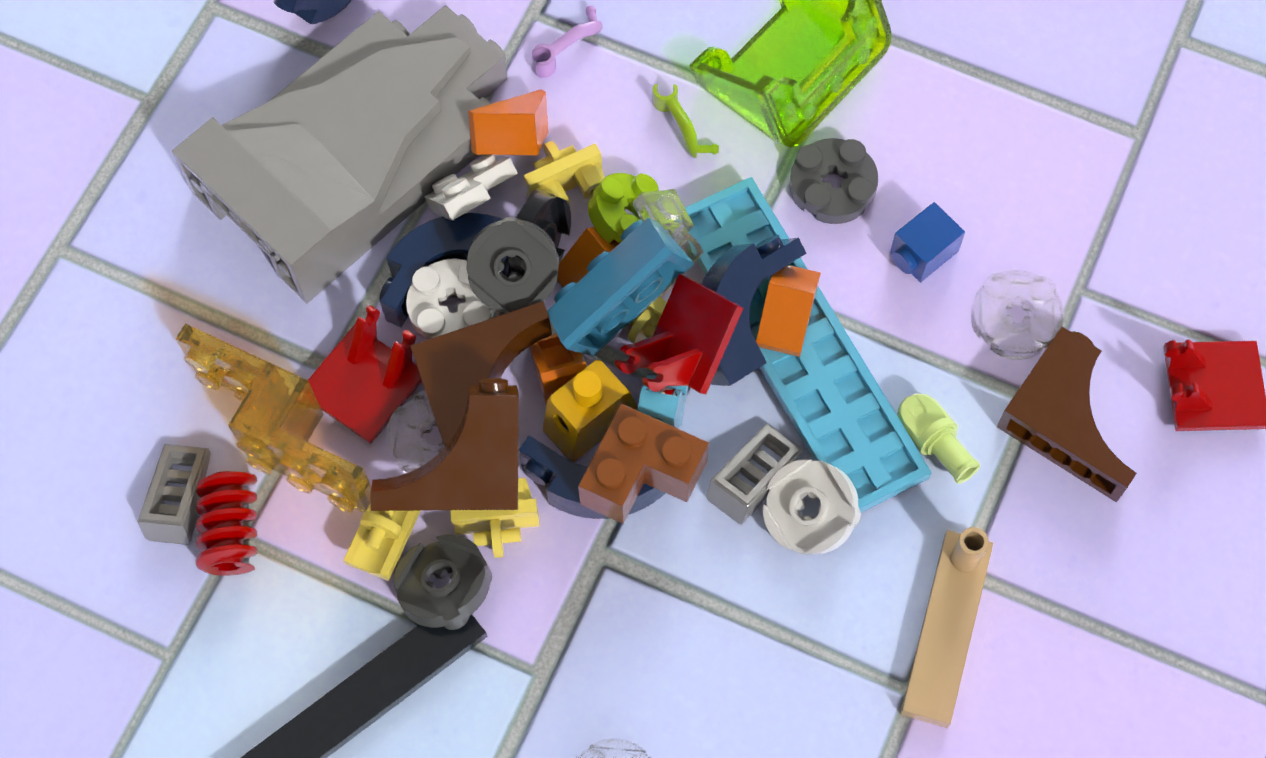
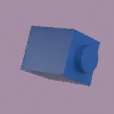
(926, 242)

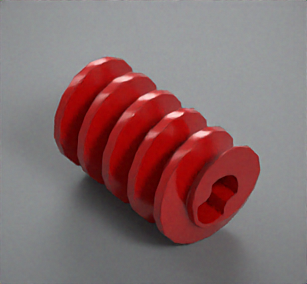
(223, 523)

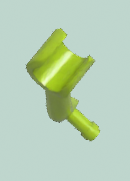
(671, 104)

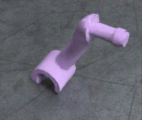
(549, 52)

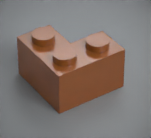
(640, 452)

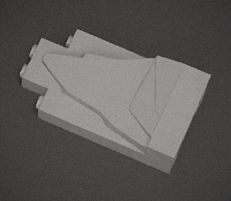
(347, 144)

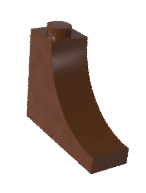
(471, 354)
(1056, 418)
(473, 469)

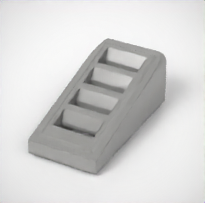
(735, 495)
(173, 522)

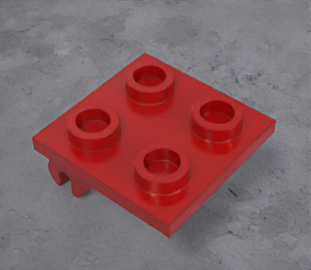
(686, 339)
(365, 378)
(1215, 385)

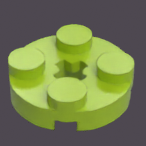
(611, 199)

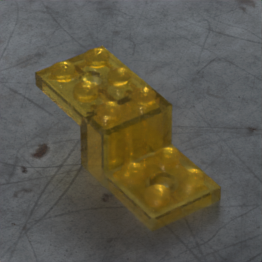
(275, 420)

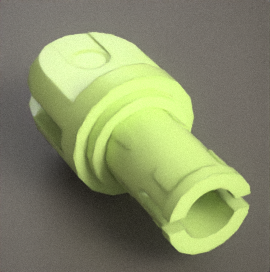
(936, 435)

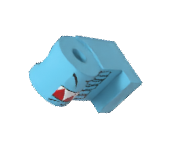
(665, 404)

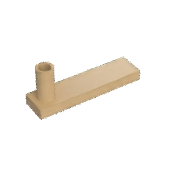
(947, 627)

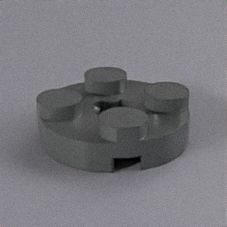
(839, 157)
(512, 238)
(458, 599)

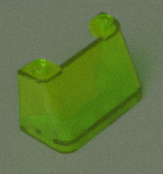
(797, 65)

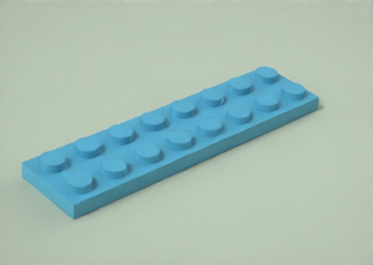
(828, 387)

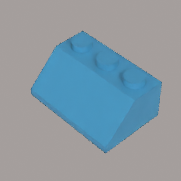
(617, 287)

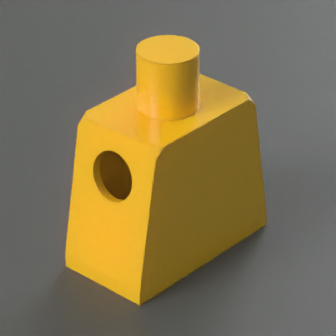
(587, 409)

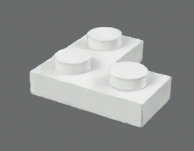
(459, 195)

